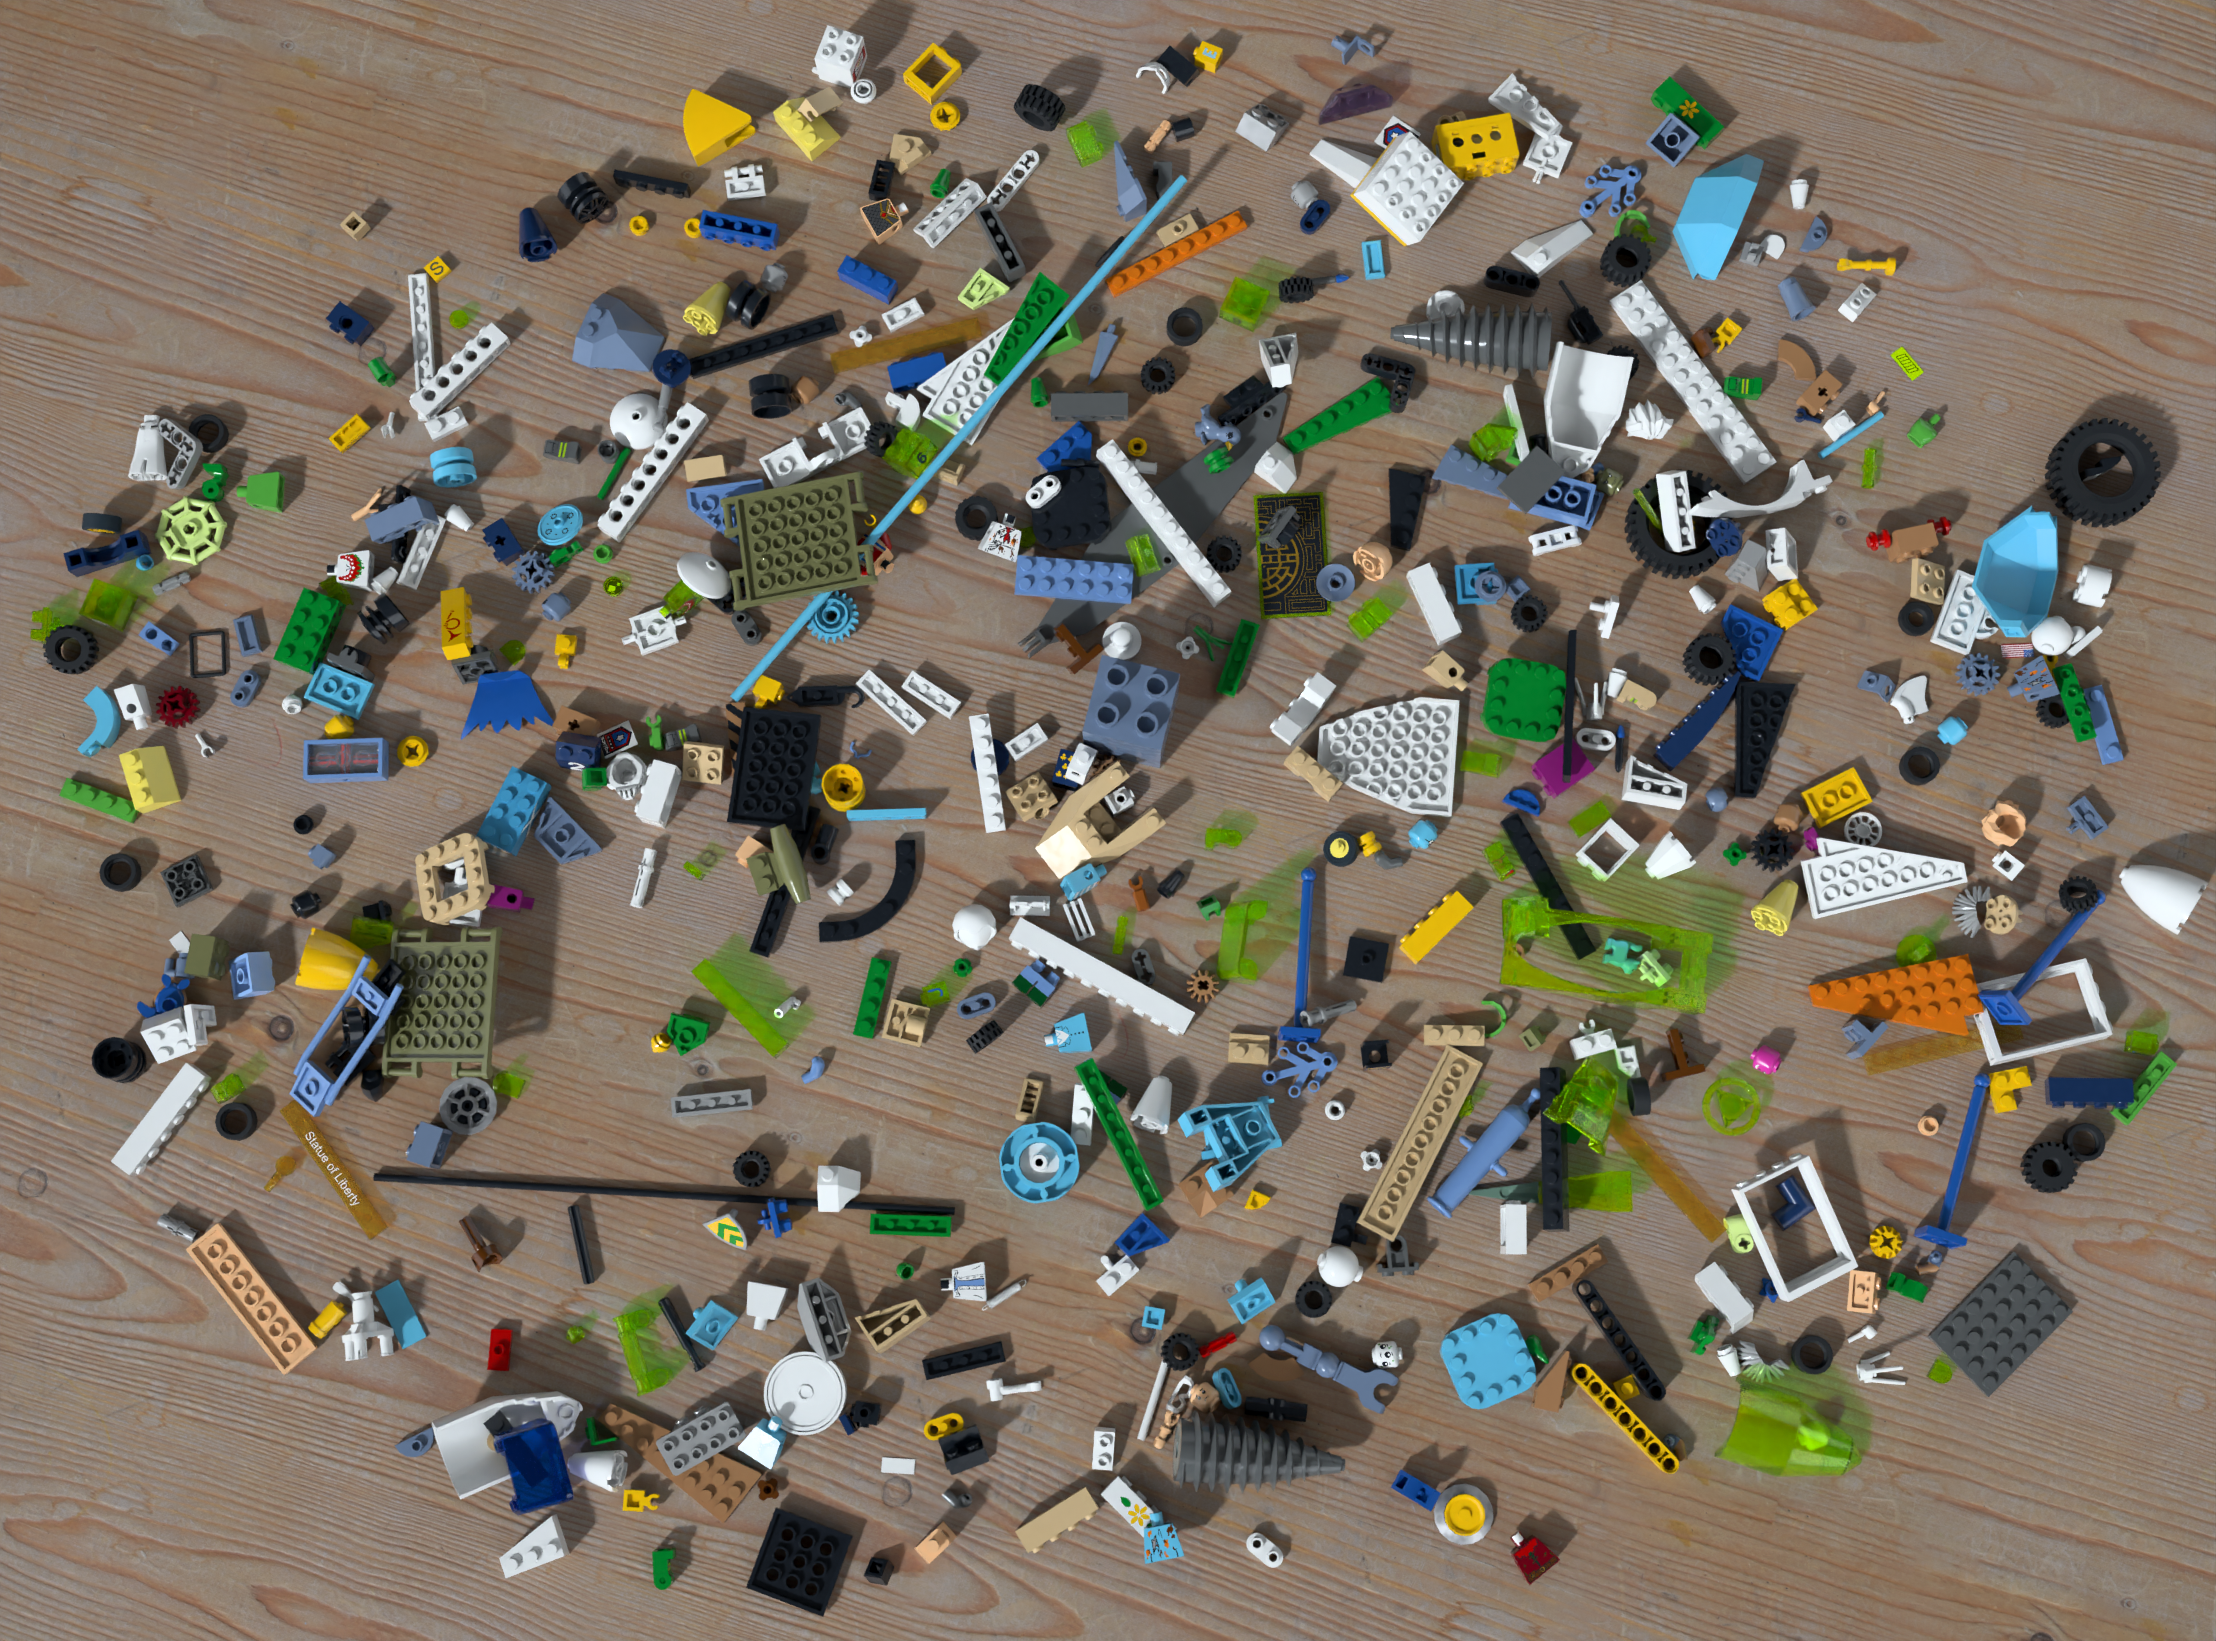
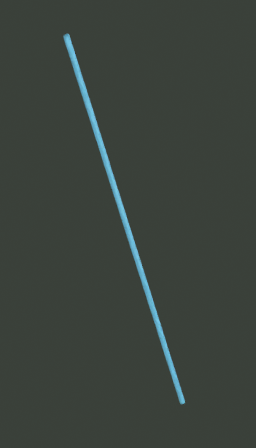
(969, 426)

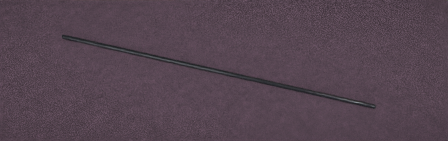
(653, 1193)

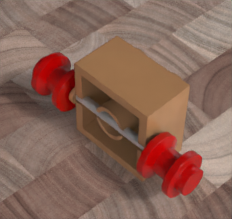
(1911, 541)

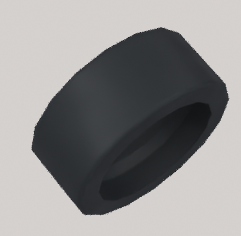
(1189, 313)
(222, 438)
(1931, 757)
(108, 864)
(1638, 1096)
(221, 1118)
(2098, 1138)
(1828, 1354)

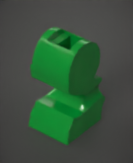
(213, 488)
(593, 779)
(1906, 1287)

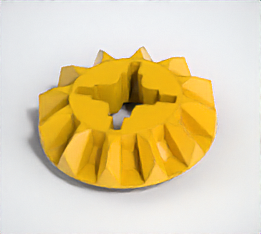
(950, 110)
(412, 742)
(1876, 1241)

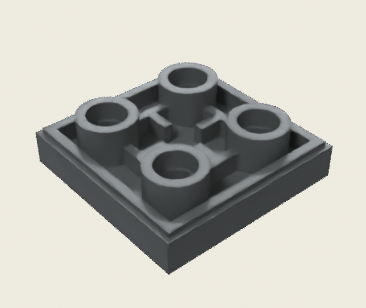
(187, 881)

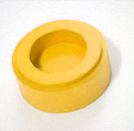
(639, 225)
(692, 227)

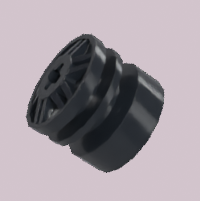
(583, 197)
(383, 618)
(108, 1060)

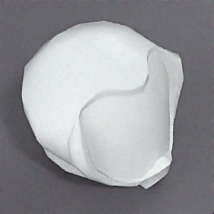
(974, 926)

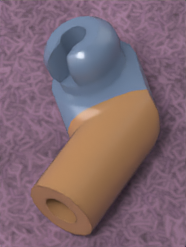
(1932, 1264)
(1677, 1444)

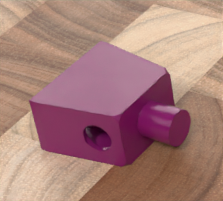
(501, 897)

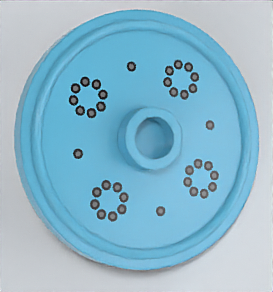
(560, 524)

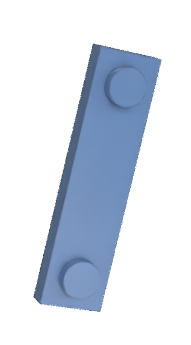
(2106, 738)

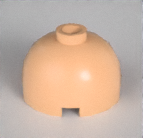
(1373, 560)

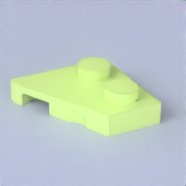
(982, 290)

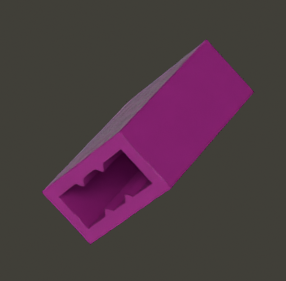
(1550, 770)

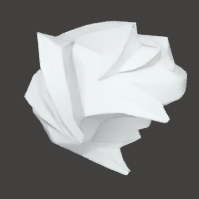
(1647, 422)

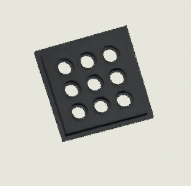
(832, 1563)

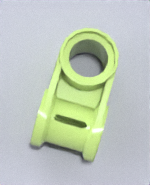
(1737, 1232)

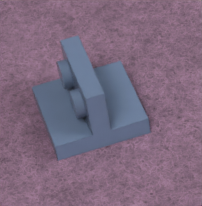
(1862, 1036)

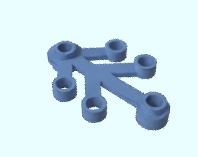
(1612, 188)
(1303, 1068)

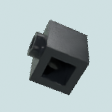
(866, 1413)

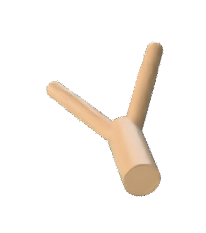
(366, 509)

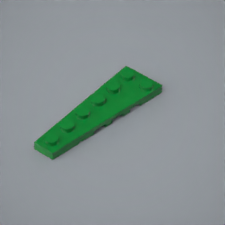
(1031, 319)
(1353, 411)

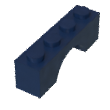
(126, 548)

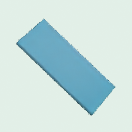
(400, 1314)

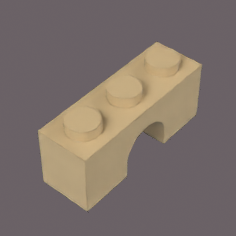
(1305, 766)

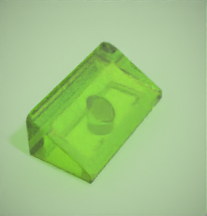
(1142, 555)

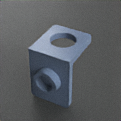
(1877, 684)

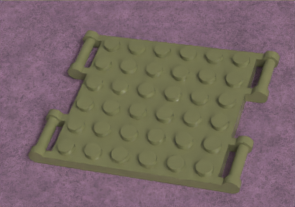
(798, 540)
(446, 1005)

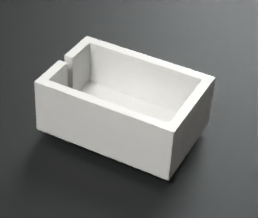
(658, 793)

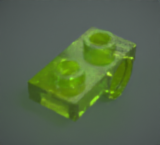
(1482, 764)

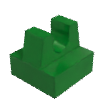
(1209, 905)

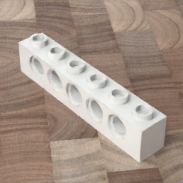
(457, 382)

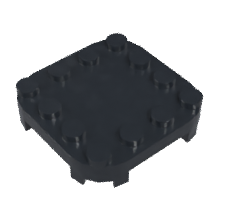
(1076, 513)

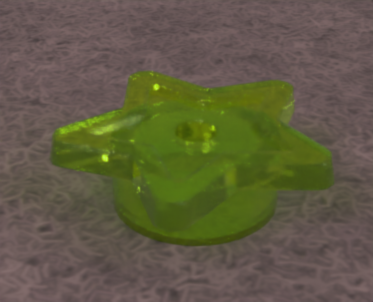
(1467, 1107)

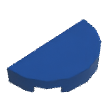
(1523, 800)

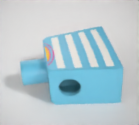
(1076, 884)

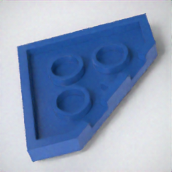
(1071, 445)
(1752, 640)

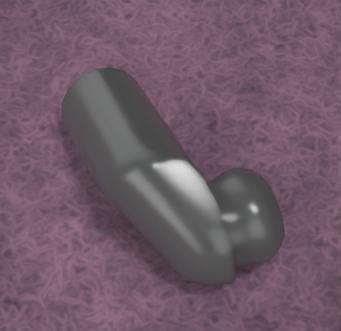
(847, 399)
(1385, 862)
(957, 1501)

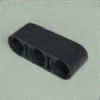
(1503, 285)

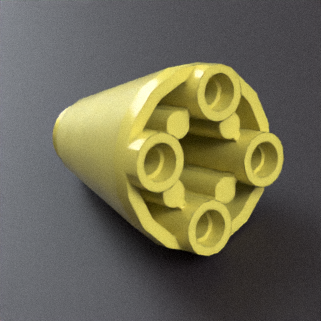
(708, 309)
(1776, 909)

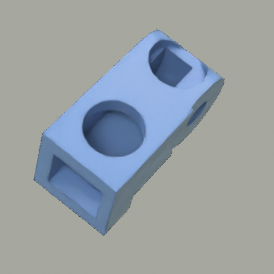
(159, 638)

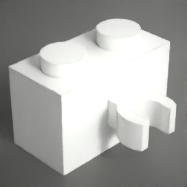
(1592, 1042)

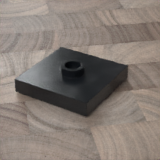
(1365, 959)

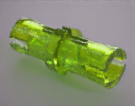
(1869, 468)

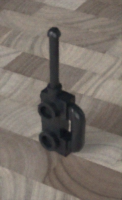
(1583, 318)

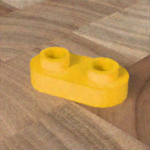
(943, 1425)

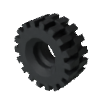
(2038, 1178)

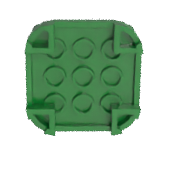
(1524, 700)

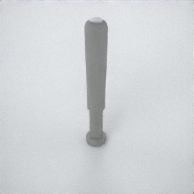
(663, 406)

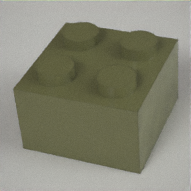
(207, 957)

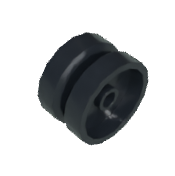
(748, 304)

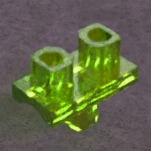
(45, 617)

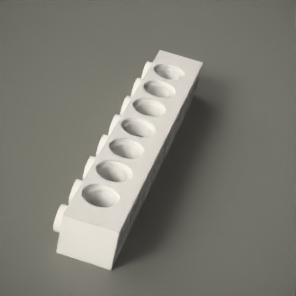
(653, 482)

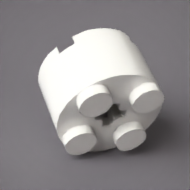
(2093, 584)

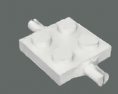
(1547, 155)
(653, 631)

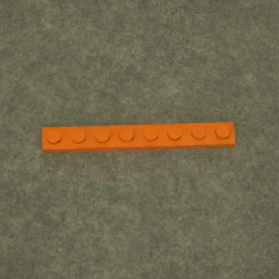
(1176, 254)

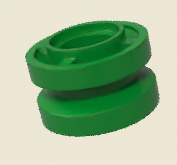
(1218, 460)

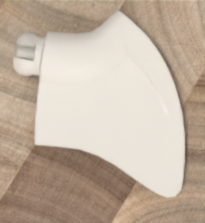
(1910, 699)

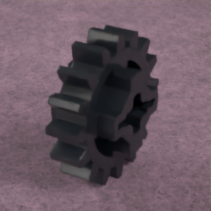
(1766, 845)

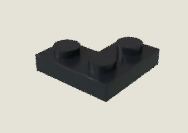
(387, 979)

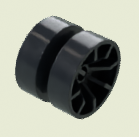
(358, 1026)

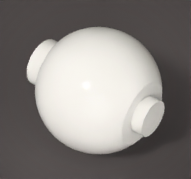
(2052, 636)
(1339, 1266)

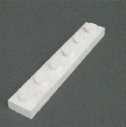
(987, 773)

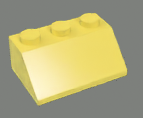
(810, 137)
(149, 778)

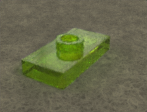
(1589, 819)

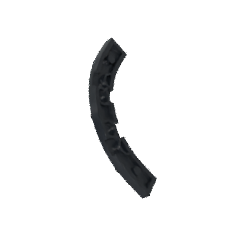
(888, 906)

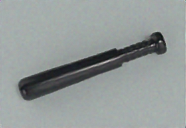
(679, 1330)

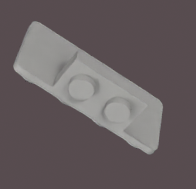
(700, 1437)

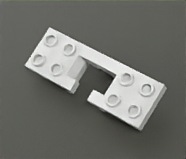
(789, 464)

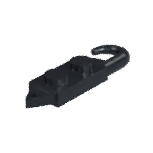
(824, 695)

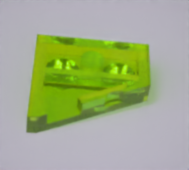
(370, 932)

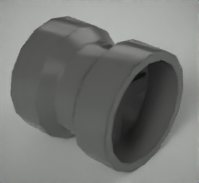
(605, 448)

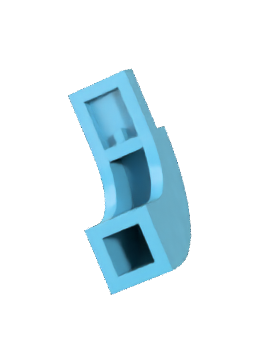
(107, 723)

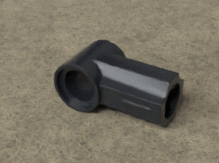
(824, 842)

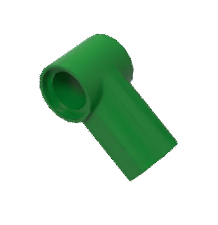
(382, 372)

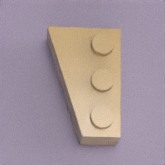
(892, 1324)

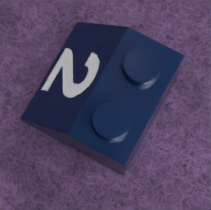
(578, 751)

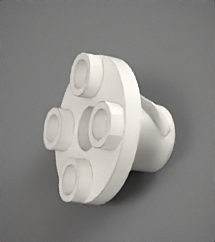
(1122, 641)

